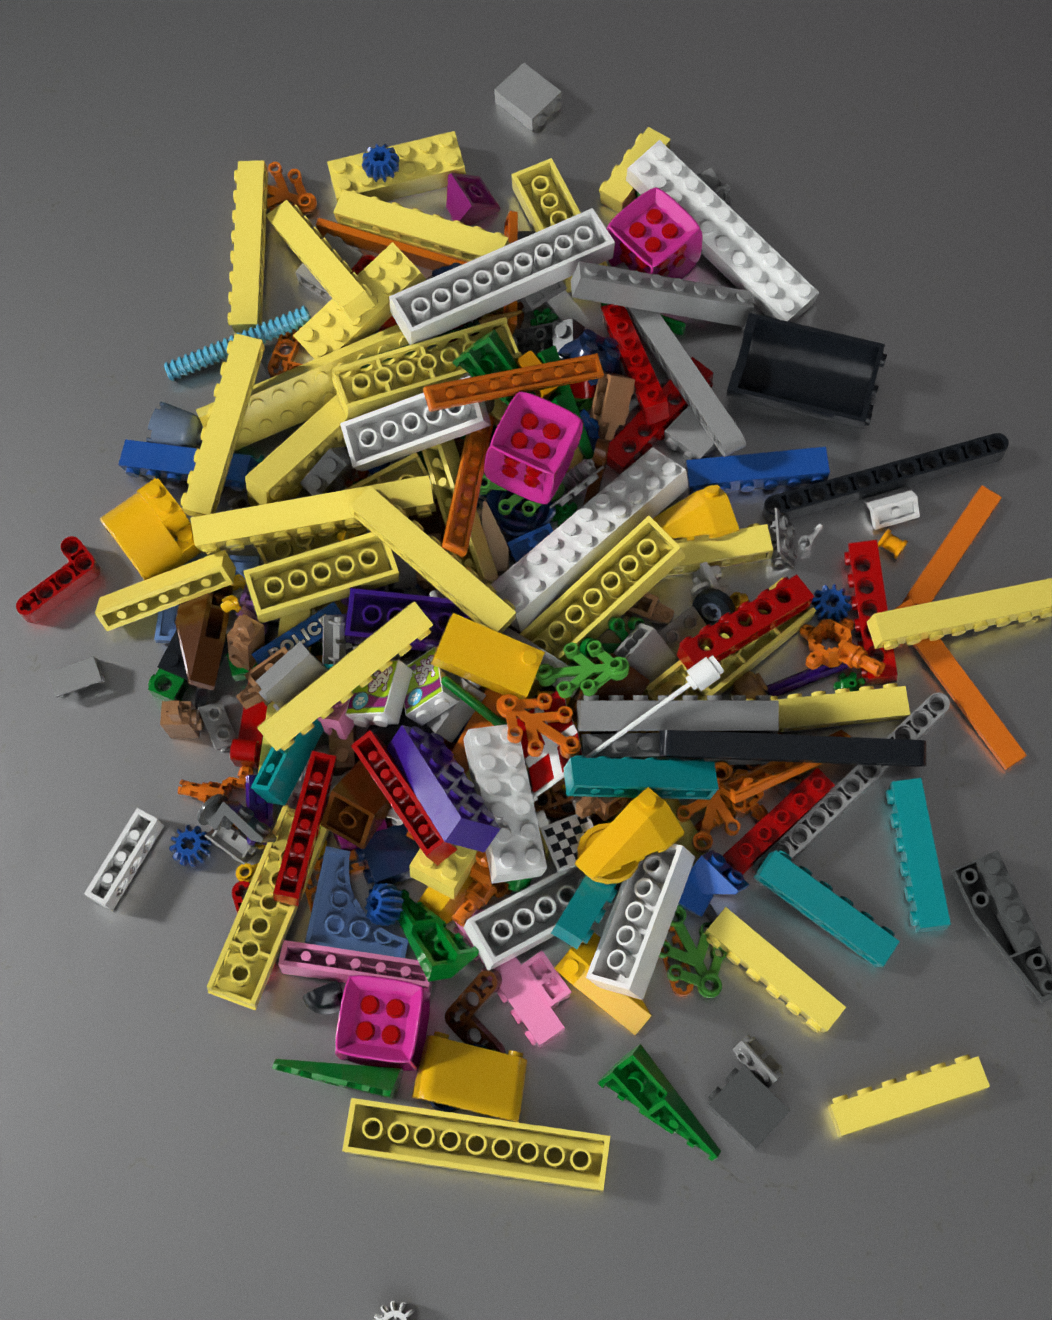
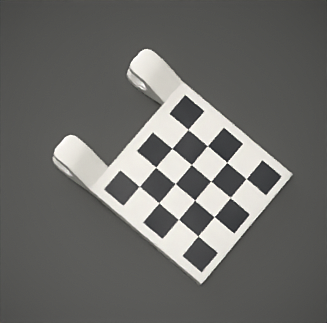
(563, 837)

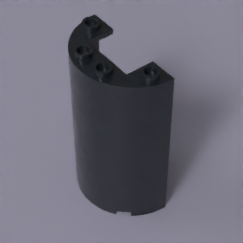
(807, 370)

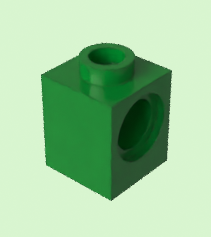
(175, 693)

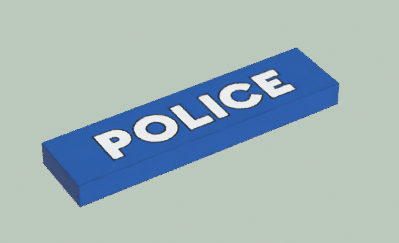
(307, 632)

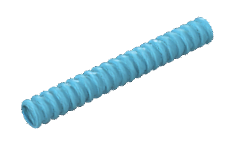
(216, 352)

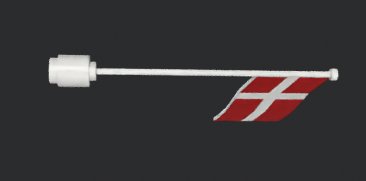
(549, 766)

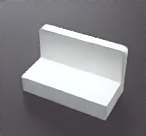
(892, 507)

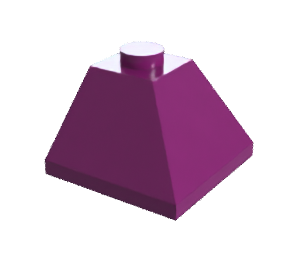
(469, 199)

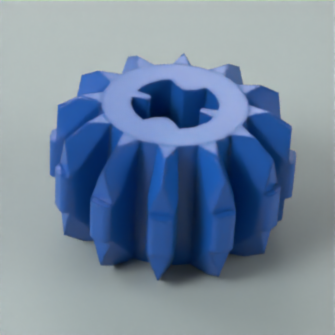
(380, 162)
(831, 595)
(182, 851)
(384, 904)

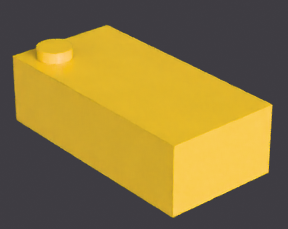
(487, 657)

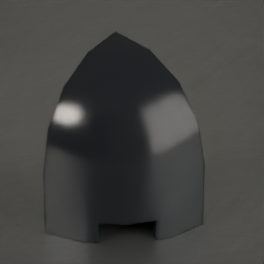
(787, 786)
(325, 998)

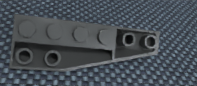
(1004, 919)

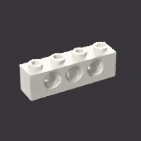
(124, 859)

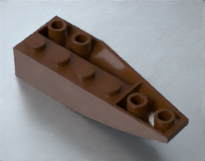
(201, 635)

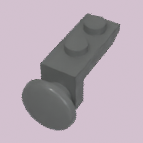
(220, 812)

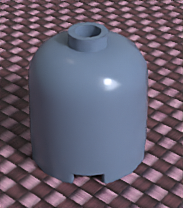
(175, 427)

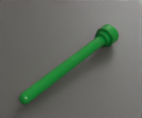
(472, 701)

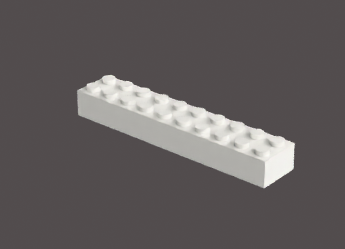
(726, 237)
(500, 277)
(589, 535)

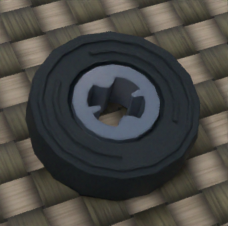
(713, 599)

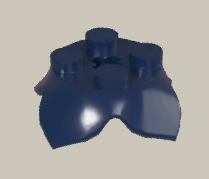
(592, 343)
(515, 522)

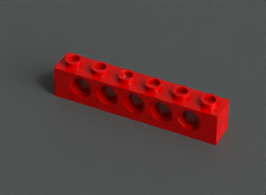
(636, 363)
(618, 458)
(868, 554)
(792, 590)
(398, 792)
(778, 821)
(304, 829)

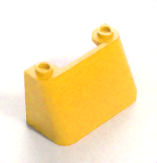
(471, 1077)

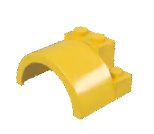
(147, 530)

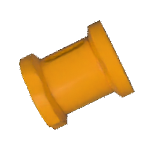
(892, 543)

